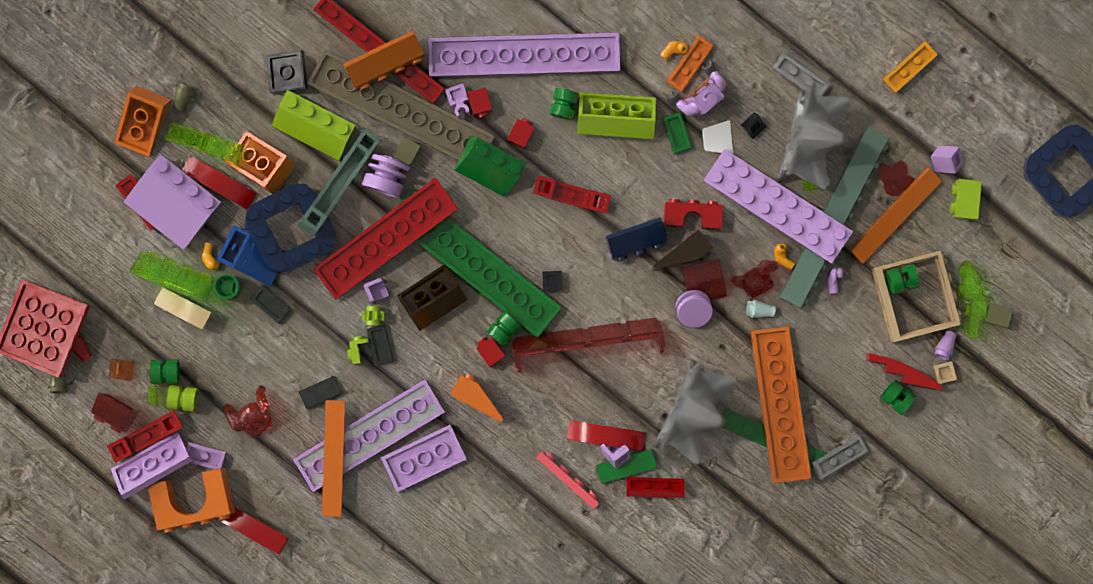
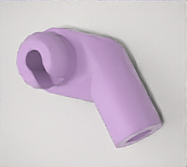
(832, 280)

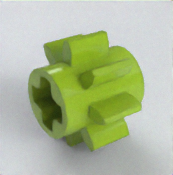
(373, 315)

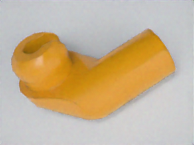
(674, 47)
(207, 257)
(781, 257)

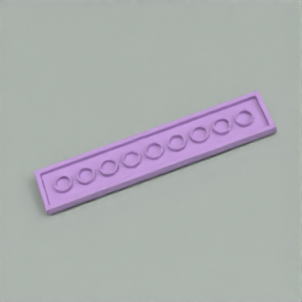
(524, 54)

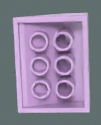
(172, 202)

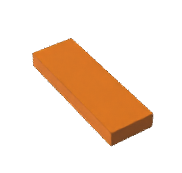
(690, 63)

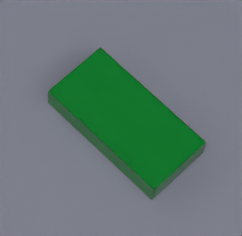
(677, 133)

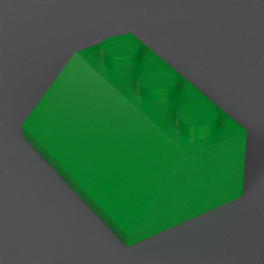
(489, 166)

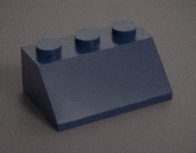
(636, 239)

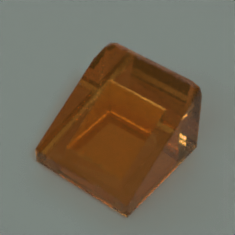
(121, 369)

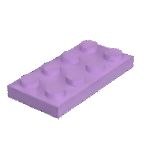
(423, 458)
(151, 465)

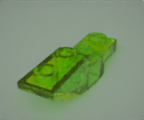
(204, 142)
(972, 290)

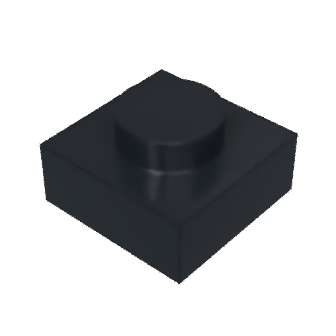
(753, 125)
(552, 280)

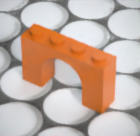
(169, 514)

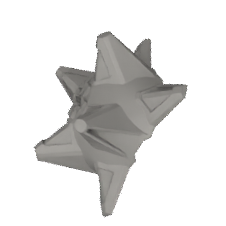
(813, 136)
(694, 411)

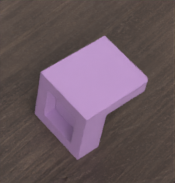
(947, 159)
(376, 290)
(616, 455)

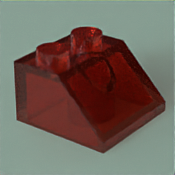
(706, 278)
(114, 412)

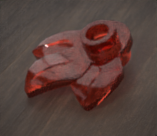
(895, 175)

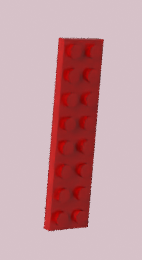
(385, 238)

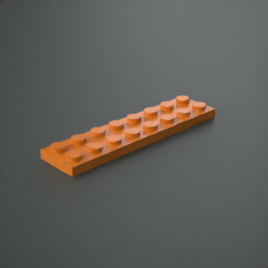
(780, 405)

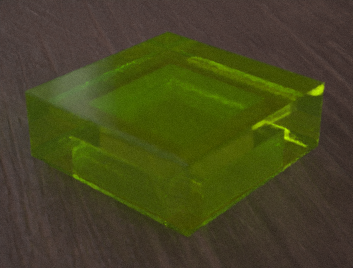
(153, 395)

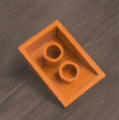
(142, 120)
(263, 163)
(472, 394)

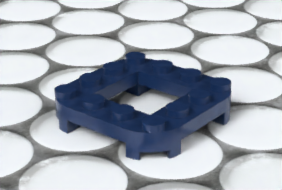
(1044, 183)
(265, 241)

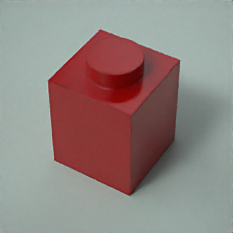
(480, 102)
(521, 133)
(490, 351)

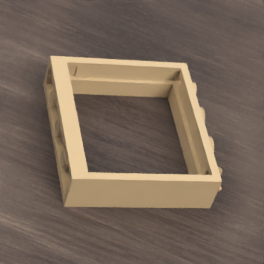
(945, 281)

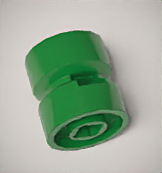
(564, 103)
(896, 280)
(228, 286)
(504, 329)
(164, 372)
(894, 391)

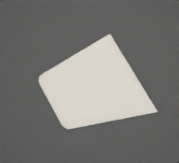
(718, 137)

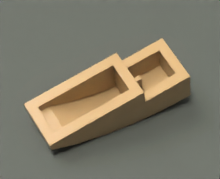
(183, 308)

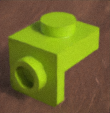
(354, 352)

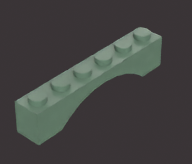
(338, 182)

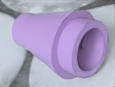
(945, 347)

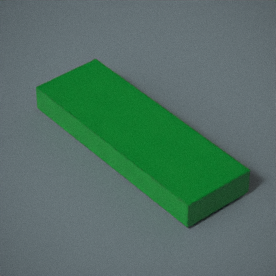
(637, 463)

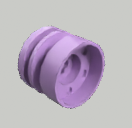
(385, 175)

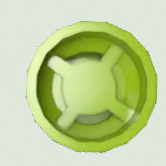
(182, 398)

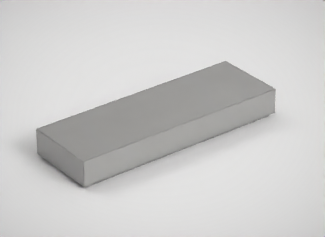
(799, 75)
(839, 457)

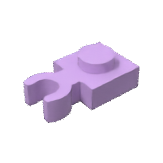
(458, 99)

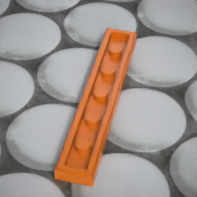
(895, 215)
(333, 458)

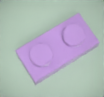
(206, 456)

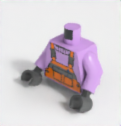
(704, 96)

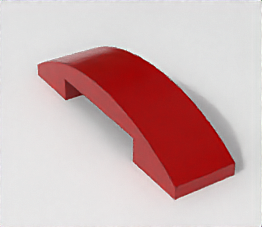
(219, 182)
(571, 194)
(605, 435)
(145, 436)

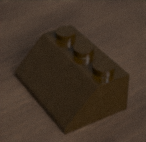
(432, 297)

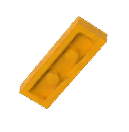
(909, 67)

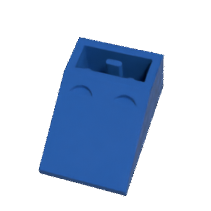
(244, 256)

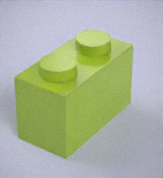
(966, 199)

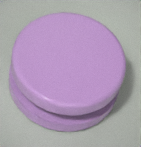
(694, 308)

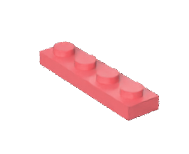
(575, 484)

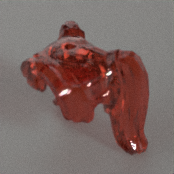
(758, 274)
(251, 418)

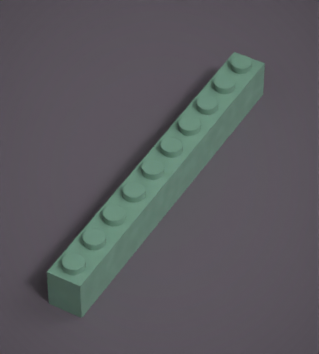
(839, 208)

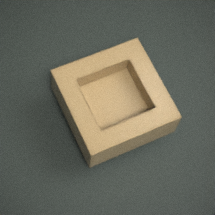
(944, 372)

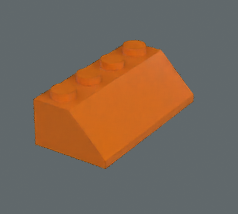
(384, 60)

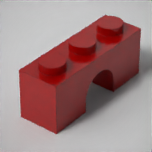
(709, 213)

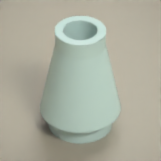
(758, 309)

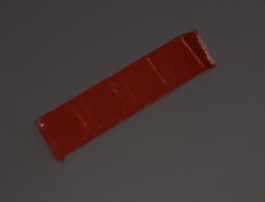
(586, 338)

